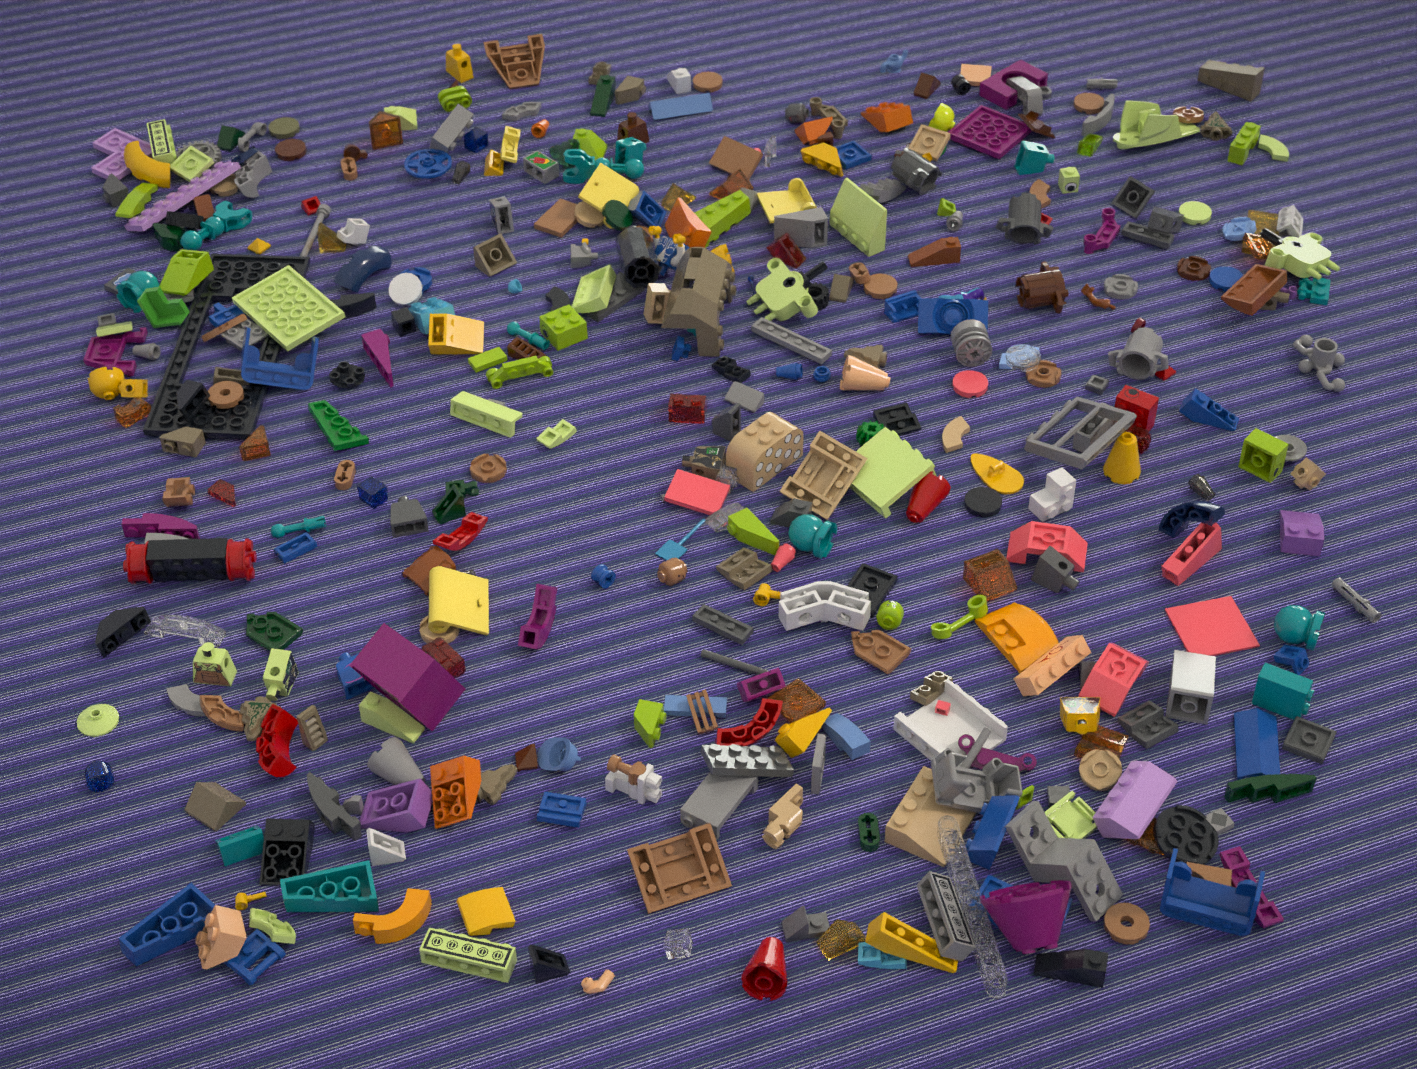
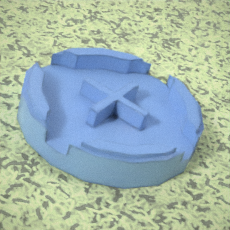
(1238, 227)

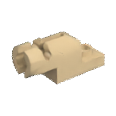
(784, 817)

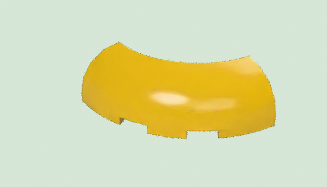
(145, 167)

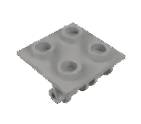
(236, 334)

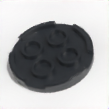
(1188, 832)

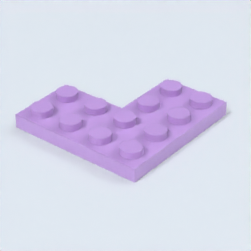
(113, 145)

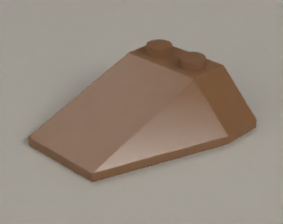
(518, 64)

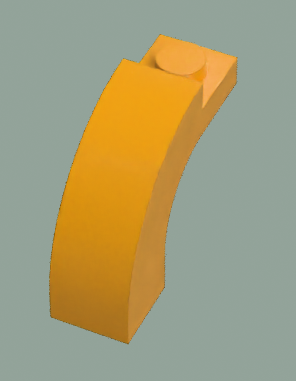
(398, 924)

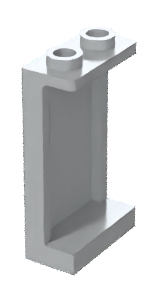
(716, 800)

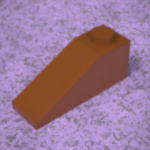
(937, 253)

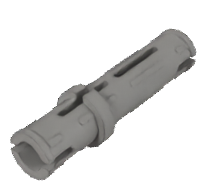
(1371, 613)

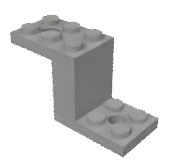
(1064, 859)

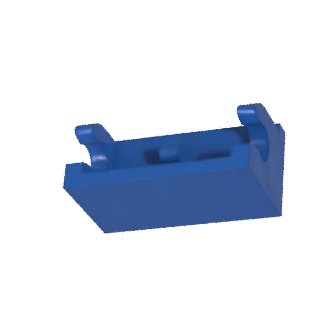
(902, 306)

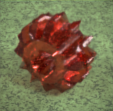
(1142, 436)

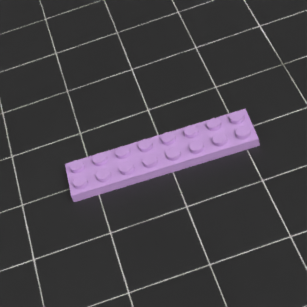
(184, 195)

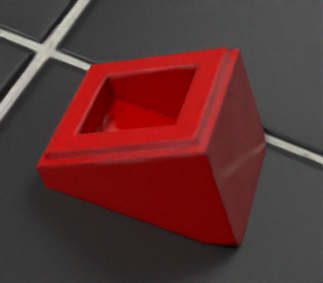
(310, 205)

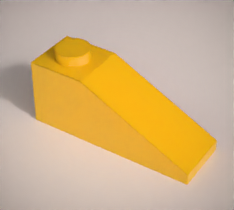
(797, 736)

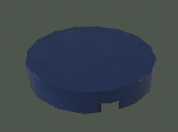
(245, 155)

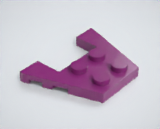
(108, 350)

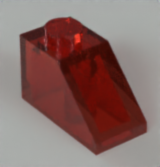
(786, 250)

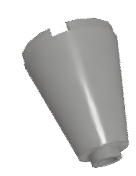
(394, 763)

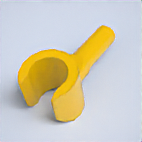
(242, 900)

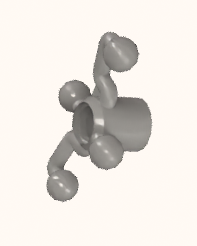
(1321, 358)

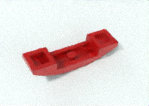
(464, 535)

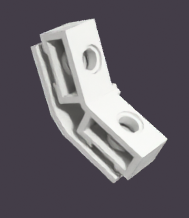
(824, 603)

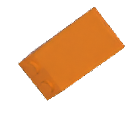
(687, 223)

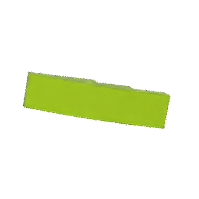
(135, 200)

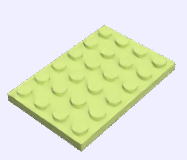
(288, 307)

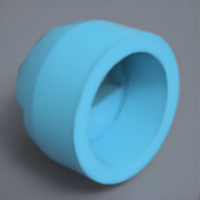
(514, 286)

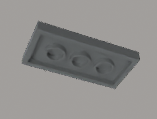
(746, 760)

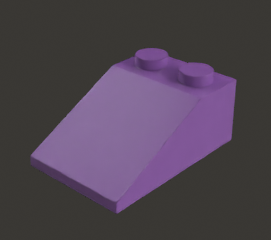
(1301, 533)
(398, 807)

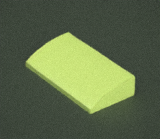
(594, 290)

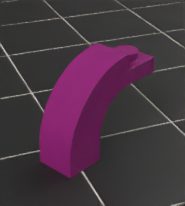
(539, 625)

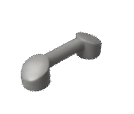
(257, 128)

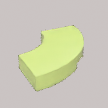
(1274, 147)
(272, 926)

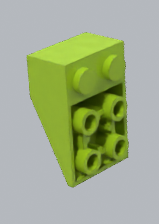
(186, 271)

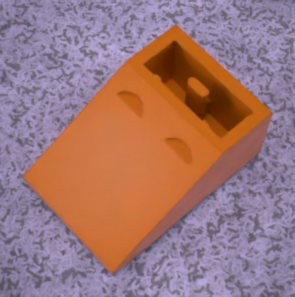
(888, 116)
(454, 790)

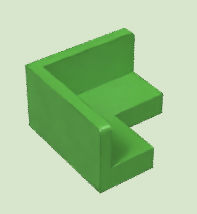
(160, 310)

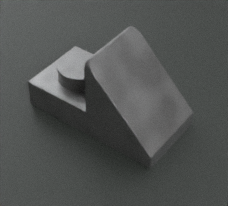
(803, 926)

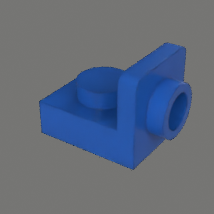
(1293, 656)

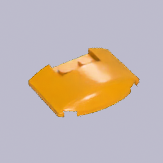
(1018, 634)

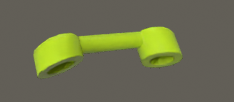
(977, 609)

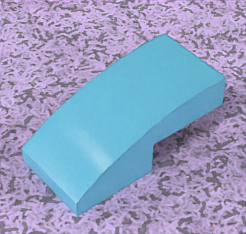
(875, 958)

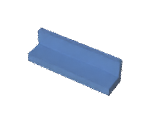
(681, 106)

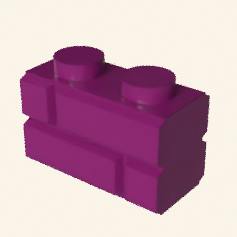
(761, 684)

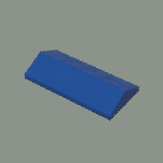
(1256, 744)

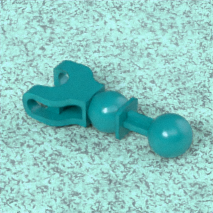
(587, 165)
(222, 220)

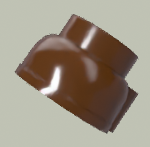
(353, 151)

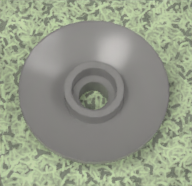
(1296, 449)

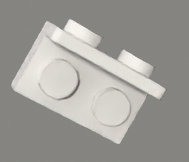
(1291, 220)

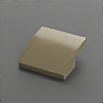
(744, 568)

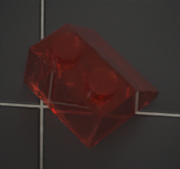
(687, 408)

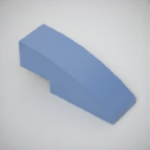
(846, 736)

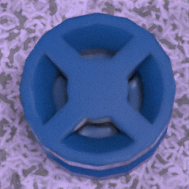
(603, 576)

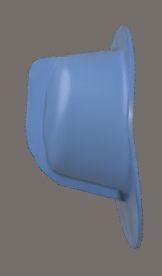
(557, 754)

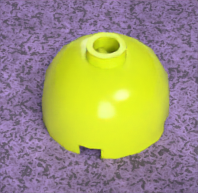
(943, 118)

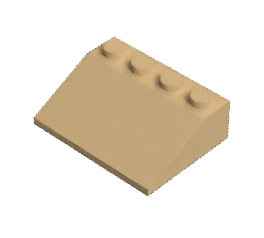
(917, 817)

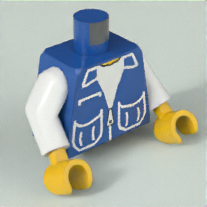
(667, 249)

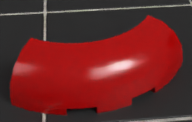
(755, 730)
(275, 742)

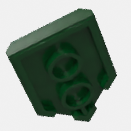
(272, 630)

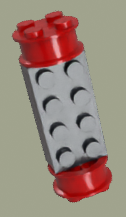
(189, 560)

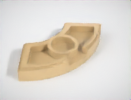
(953, 433)

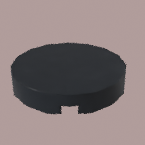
(983, 501)

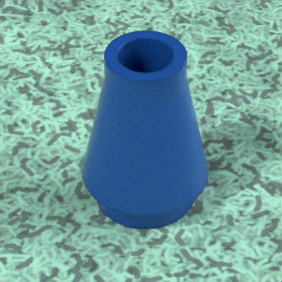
(790, 371)

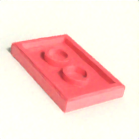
(696, 492)

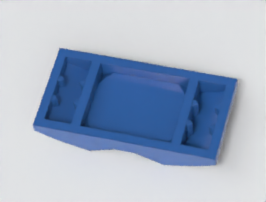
(942, 314)

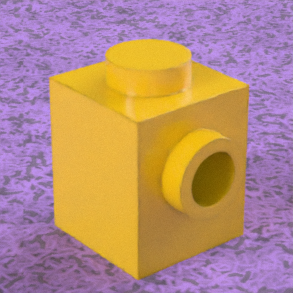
(133, 388)

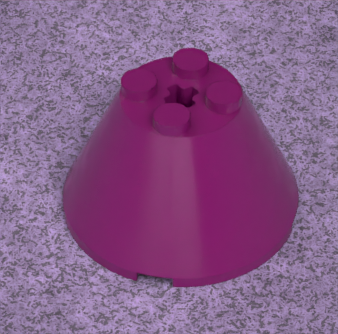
(1029, 913)

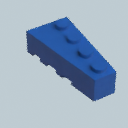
(167, 926)

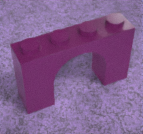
(999, 93)

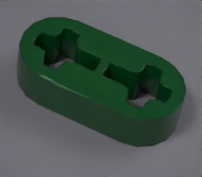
(865, 832)

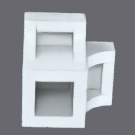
(354, 232)

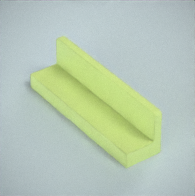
(484, 413)

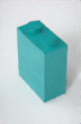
(1283, 692)

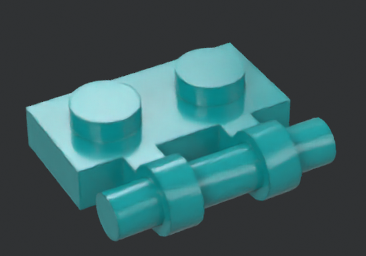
(1319, 290)

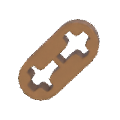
(349, 168)
(859, 273)
(341, 474)

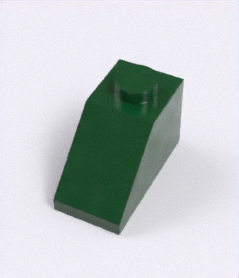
(169, 236)

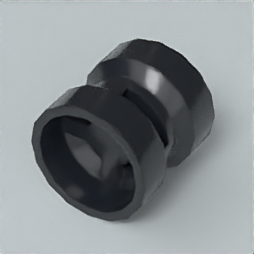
(960, 84)

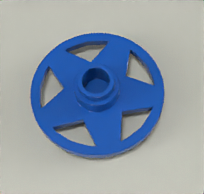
(428, 164)

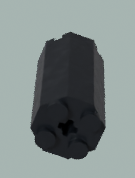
(637, 257)

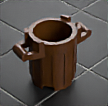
(1042, 288)

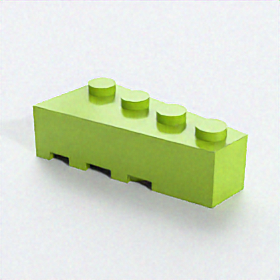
(724, 213)

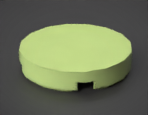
(1195, 212)

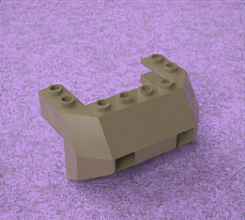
(702, 305)

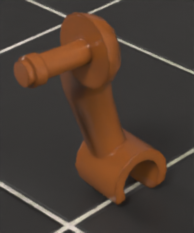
(1103, 303)

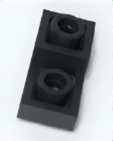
(728, 368)

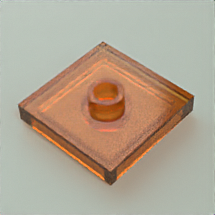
(798, 701)

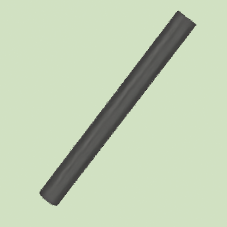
(732, 662)

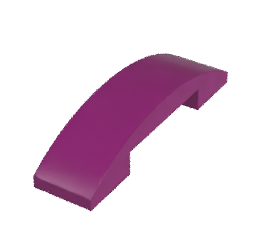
(1236, 860)

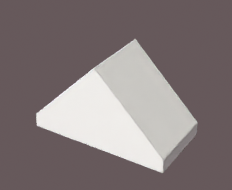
(384, 848)

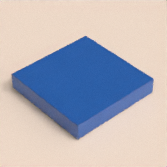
(852, 154)

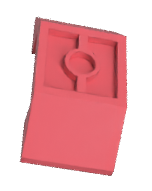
(1038, 536)
(1113, 677)

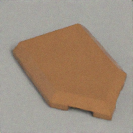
(879, 649)

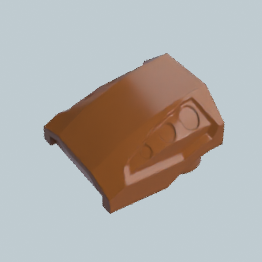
(419, 570)

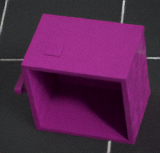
(407, 676)

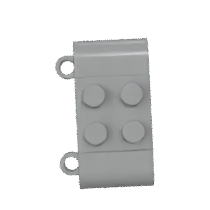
(970, 788)

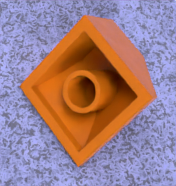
(810, 131)

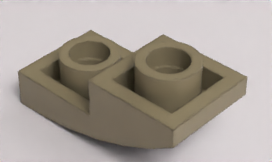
(599, 69)
(931, 689)

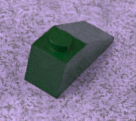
(603, 95)

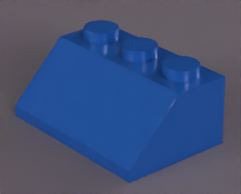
(991, 829)

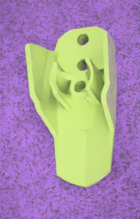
(1145, 126)

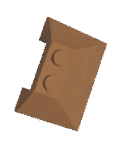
(679, 868)

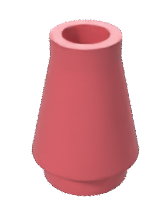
(783, 556)

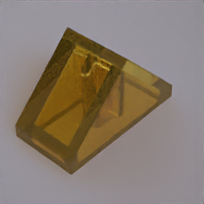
(673, 193)
(328, 241)
(840, 938)

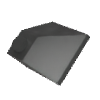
(1133, 197)

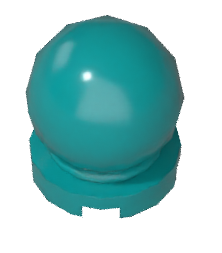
(133, 287)
(811, 534)
(1297, 625)

